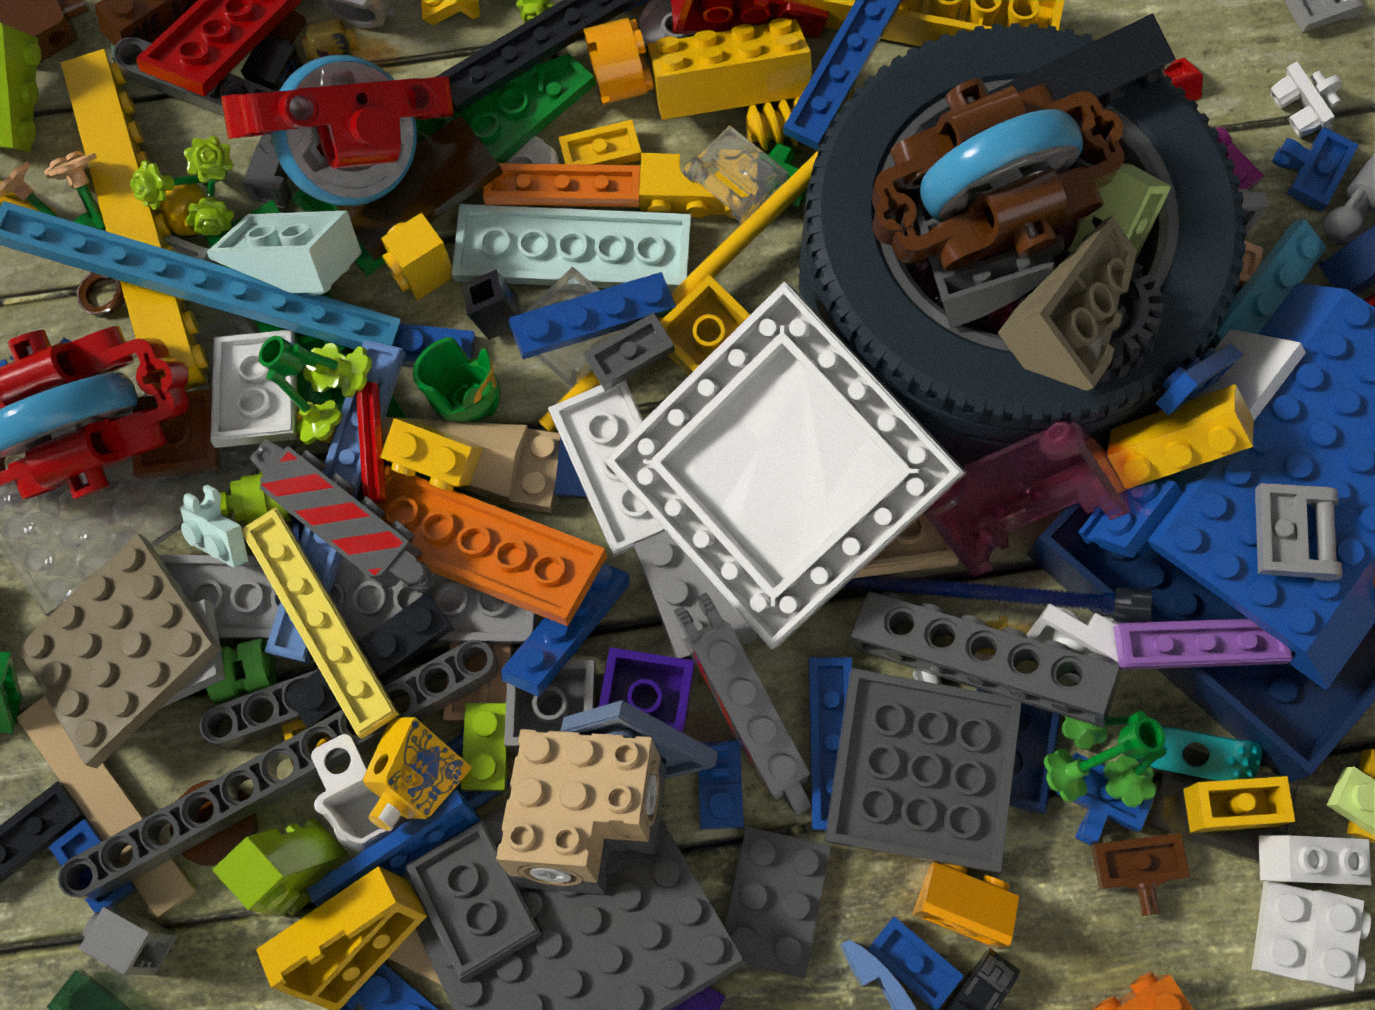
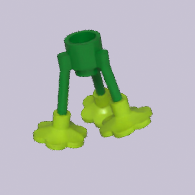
(325, 370)

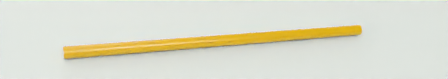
(719, 258)

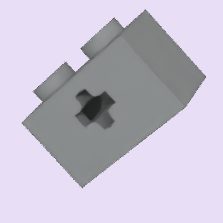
(127, 941)

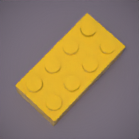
(729, 68)

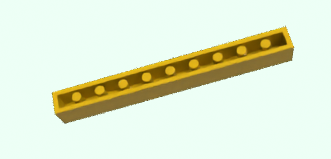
(108, 131)

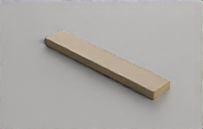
(104, 805)

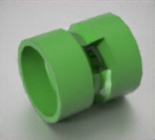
(258, 669)

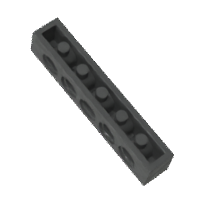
(1087, 701)

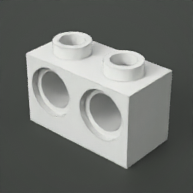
(1314, 859)

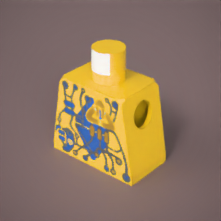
(411, 773)

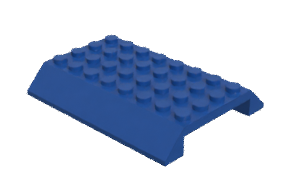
(1307, 435)

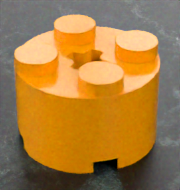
(616, 60)

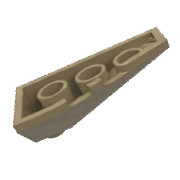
(1070, 316)

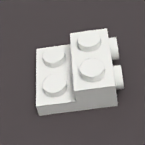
(1081, 638)
(1311, 936)

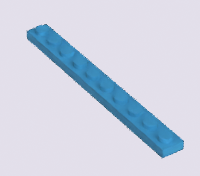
(191, 278)

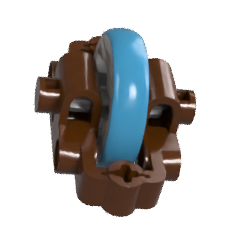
(997, 173)

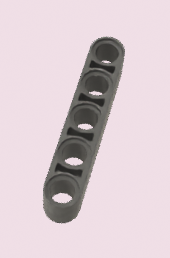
(231, 84)
(245, 712)

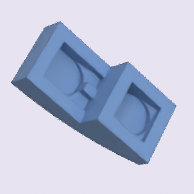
(868, 968)

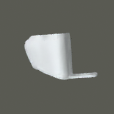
(347, 799)

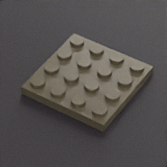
(117, 650)

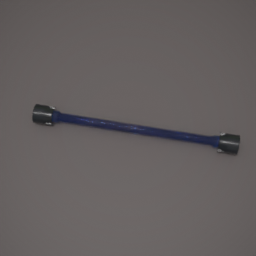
(1126, 604)

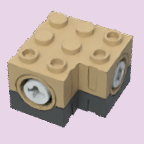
(577, 804)

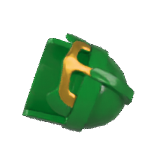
(456, 385)

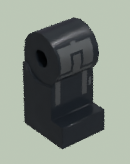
(986, 984)

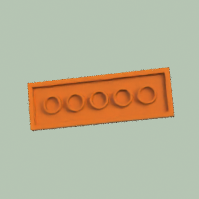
(493, 548)

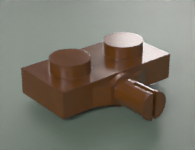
(1141, 866)

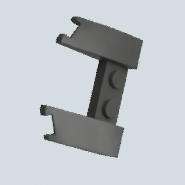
(986, 284)

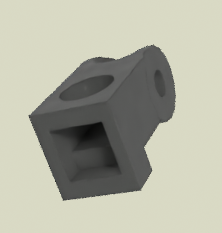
(266, 177)

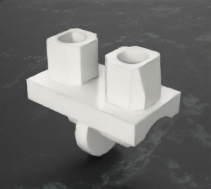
(1299, 87)

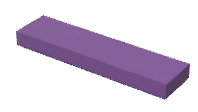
(1196, 644)

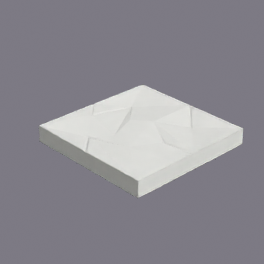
(783, 465)

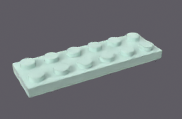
(544, 243)

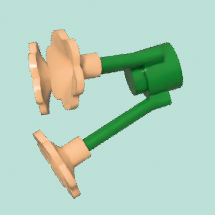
(69, 168)

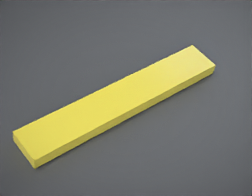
(319, 623)

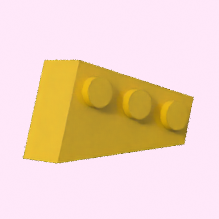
(343, 940)

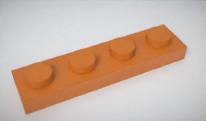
(565, 185)

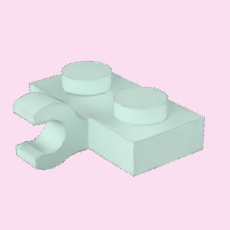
(210, 530)

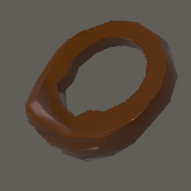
(84, 290)

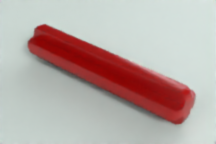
(371, 443)

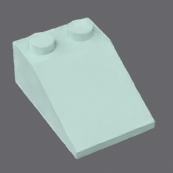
(291, 249)

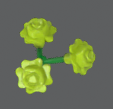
(212, 164)

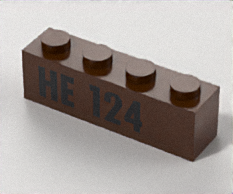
(138, 17)

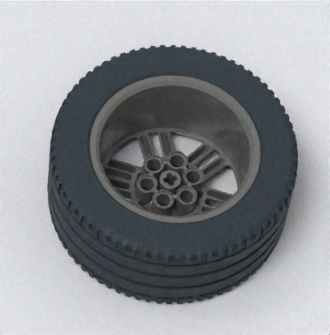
(965, 379)

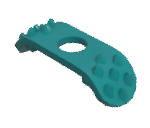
(1227, 757)

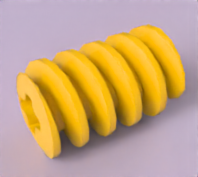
(769, 123)

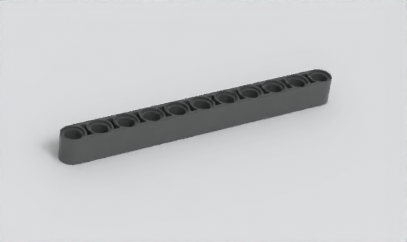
(262, 770)

